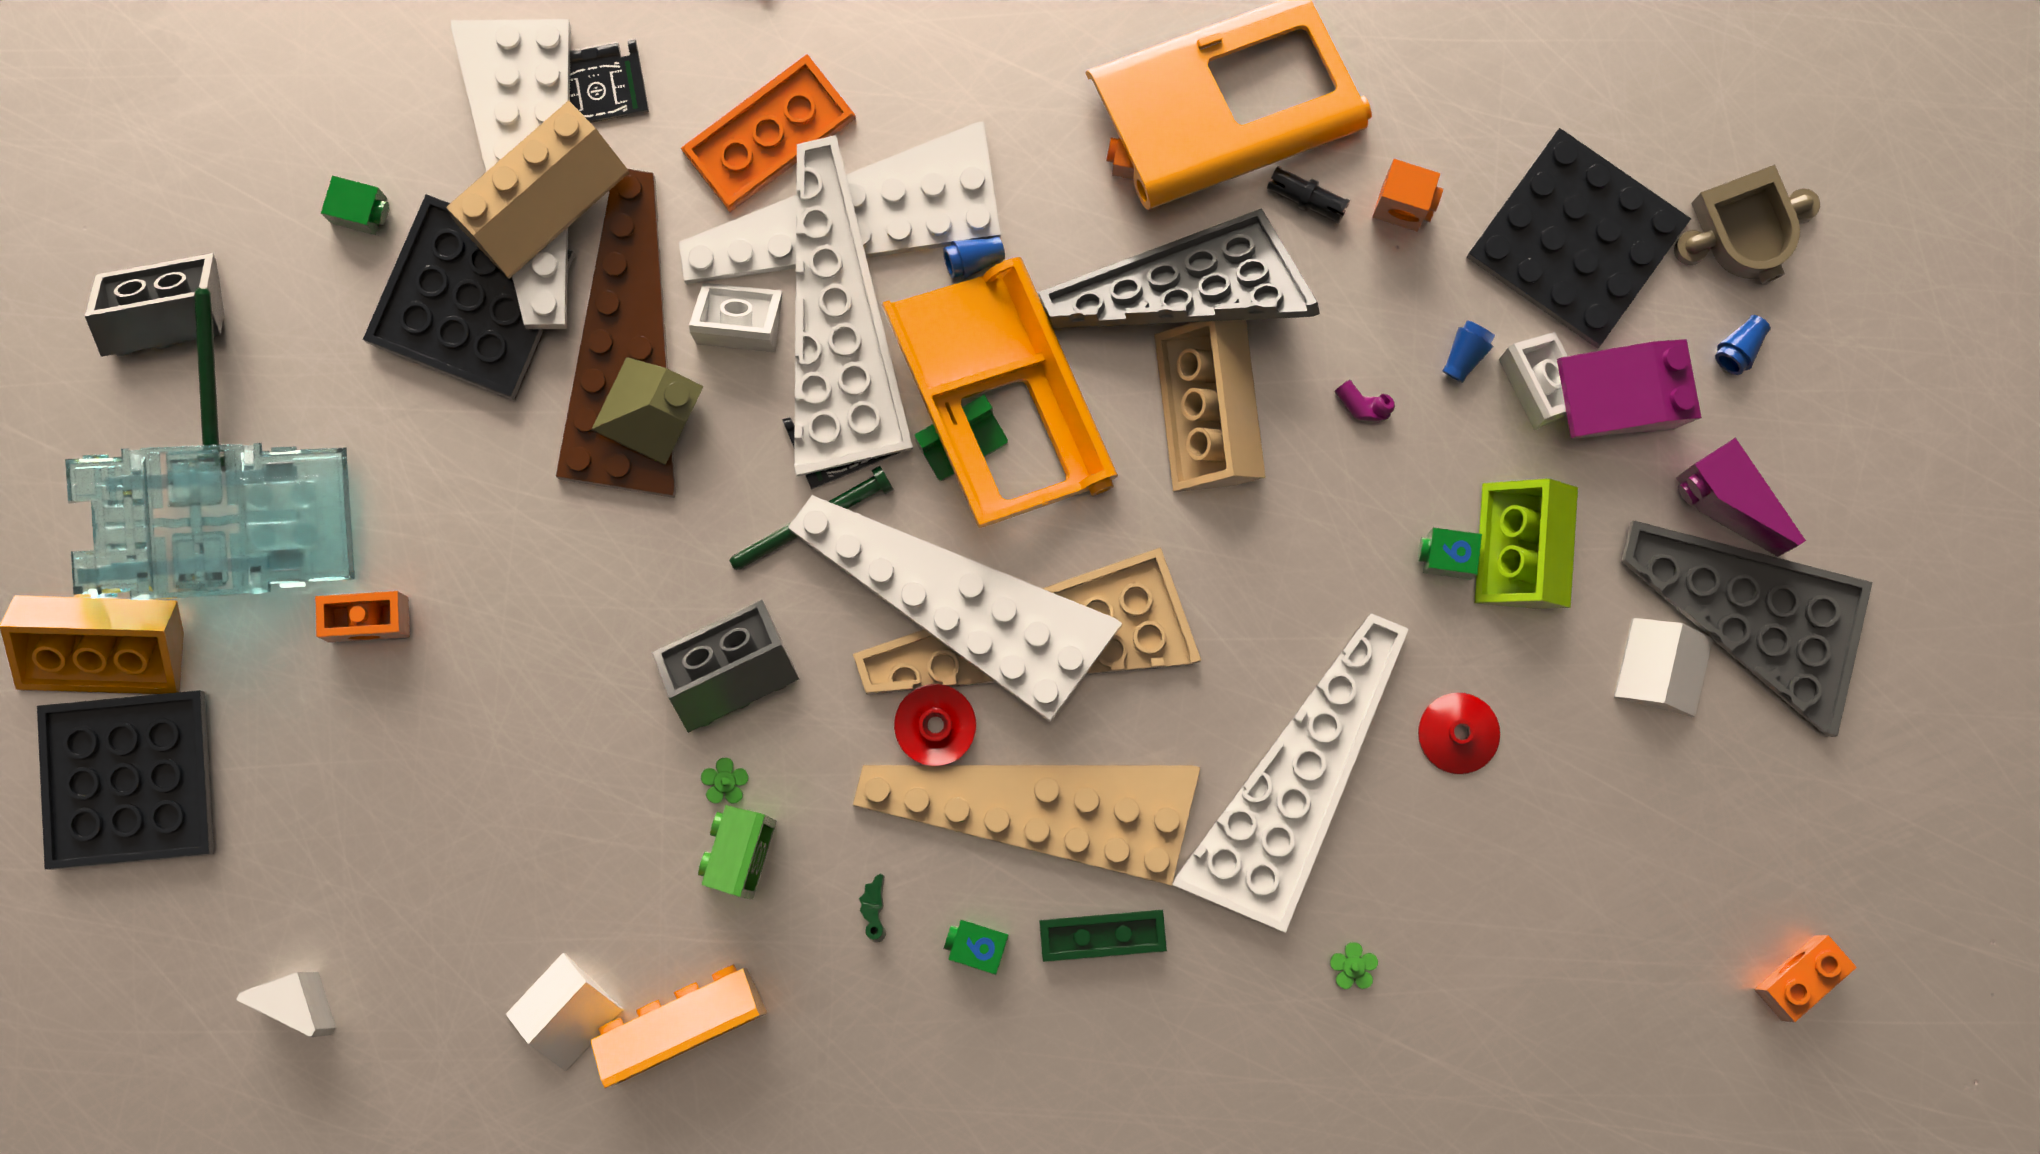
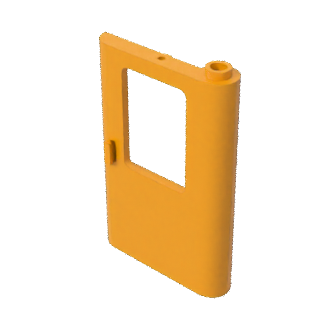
(1181, 125)
(983, 339)

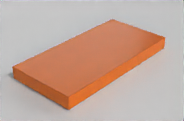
(762, 132)

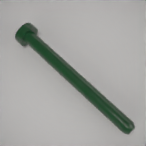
(206, 368)
(783, 535)

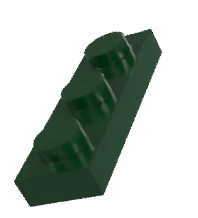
(1102, 935)

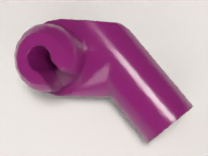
(1363, 407)

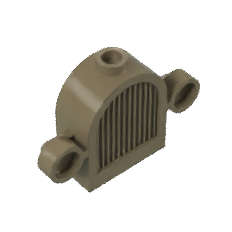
(1748, 225)

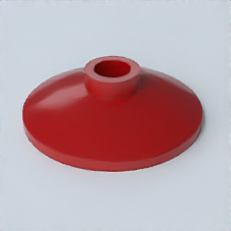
(913, 719)
(1444, 748)

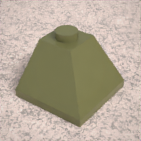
(647, 409)

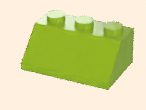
(1527, 544)

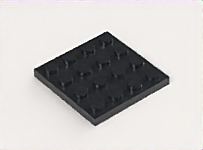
(1578, 238)
(453, 307)
(125, 780)

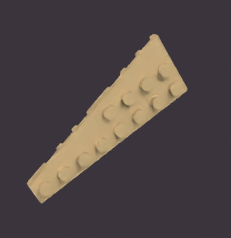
(1132, 591)
(1089, 814)

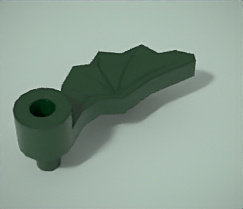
(871, 907)

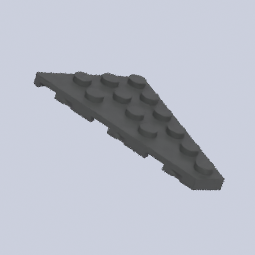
(1209, 276)
(1771, 614)

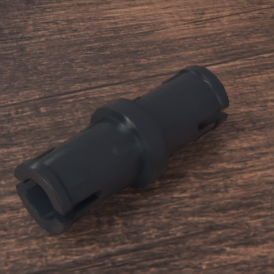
(1308, 194)

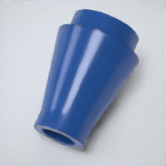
(971, 256)
(1741, 347)
(1468, 349)

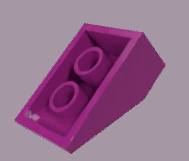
(1629, 389)
(1737, 496)

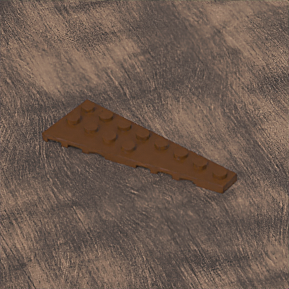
(620, 322)

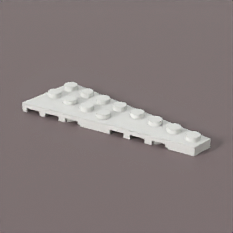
(514, 82)
(900, 204)
(843, 366)
(999, 624)
(1276, 823)

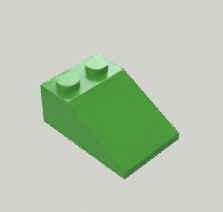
(737, 851)

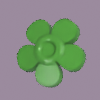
(724, 781)
(1354, 967)

